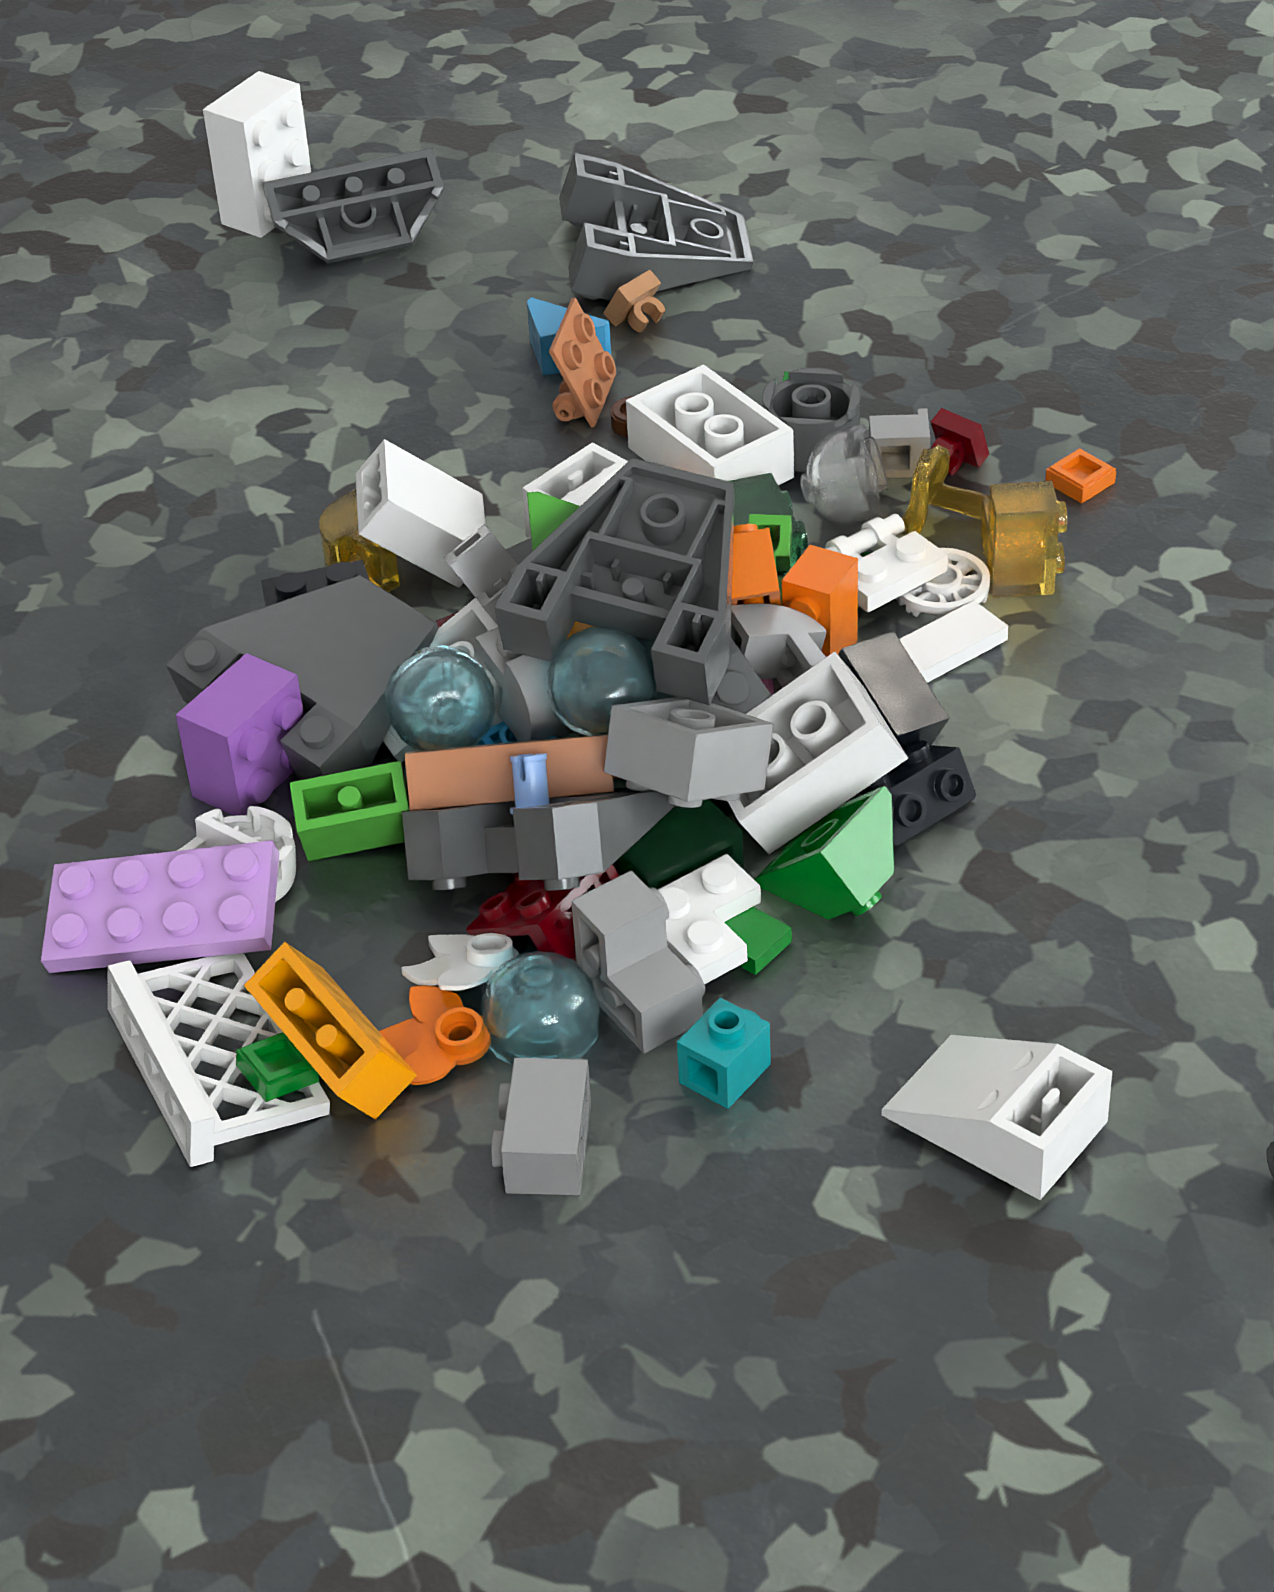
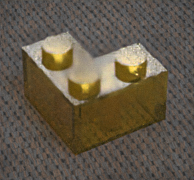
(1022, 538)

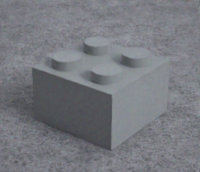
(688, 750)

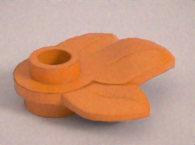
(431, 1036)

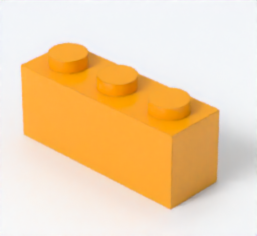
(330, 1031)

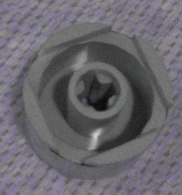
(812, 405)

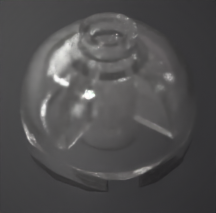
(846, 478)

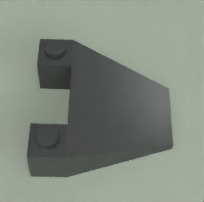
(642, 226)
(638, 558)
(342, 649)
(539, 842)

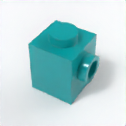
(724, 1052)

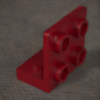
(537, 912)

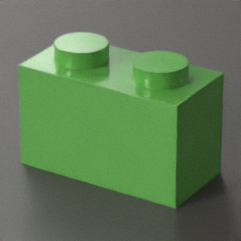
(350, 810)

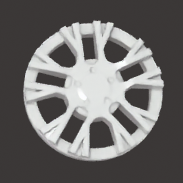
(950, 586)

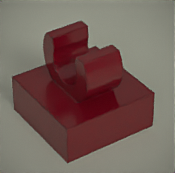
(962, 439)

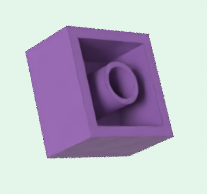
(235, 734)

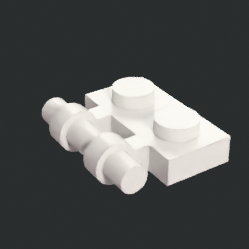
(894, 565)

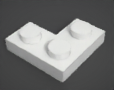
(697, 915)

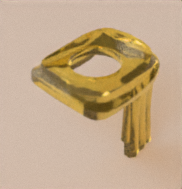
(930, 489)

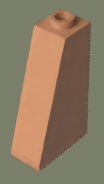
(485, 772)

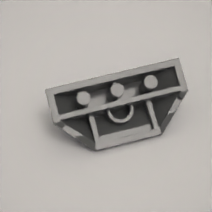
(358, 205)

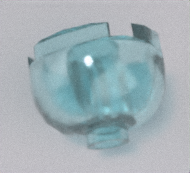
(595, 672)
(440, 699)
(540, 1008)

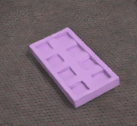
(161, 907)

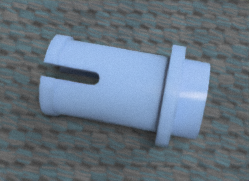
(529, 780)

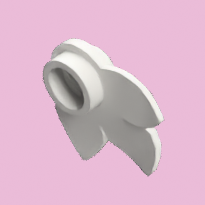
(461, 961)

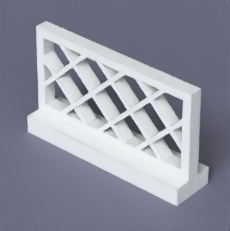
(172, 1075)

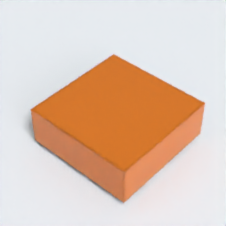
(1081, 475)

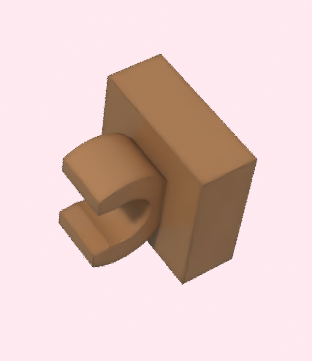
(634, 299)

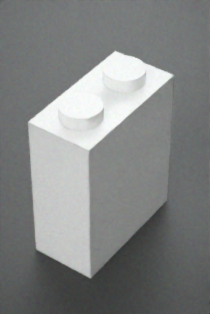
(415, 509)

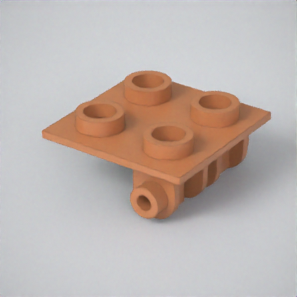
(583, 365)

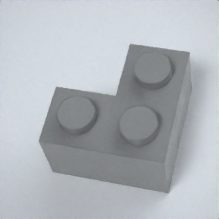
(628, 958)

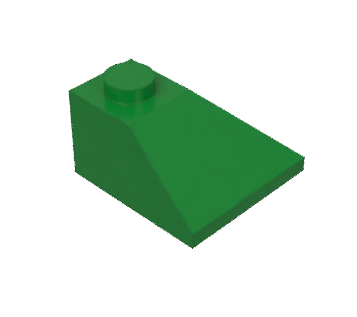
(838, 859)

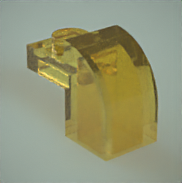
(344, 544)

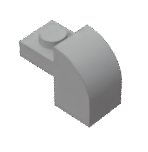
(483, 567)
(777, 640)
(524, 689)

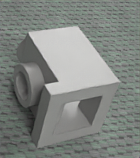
(900, 441)

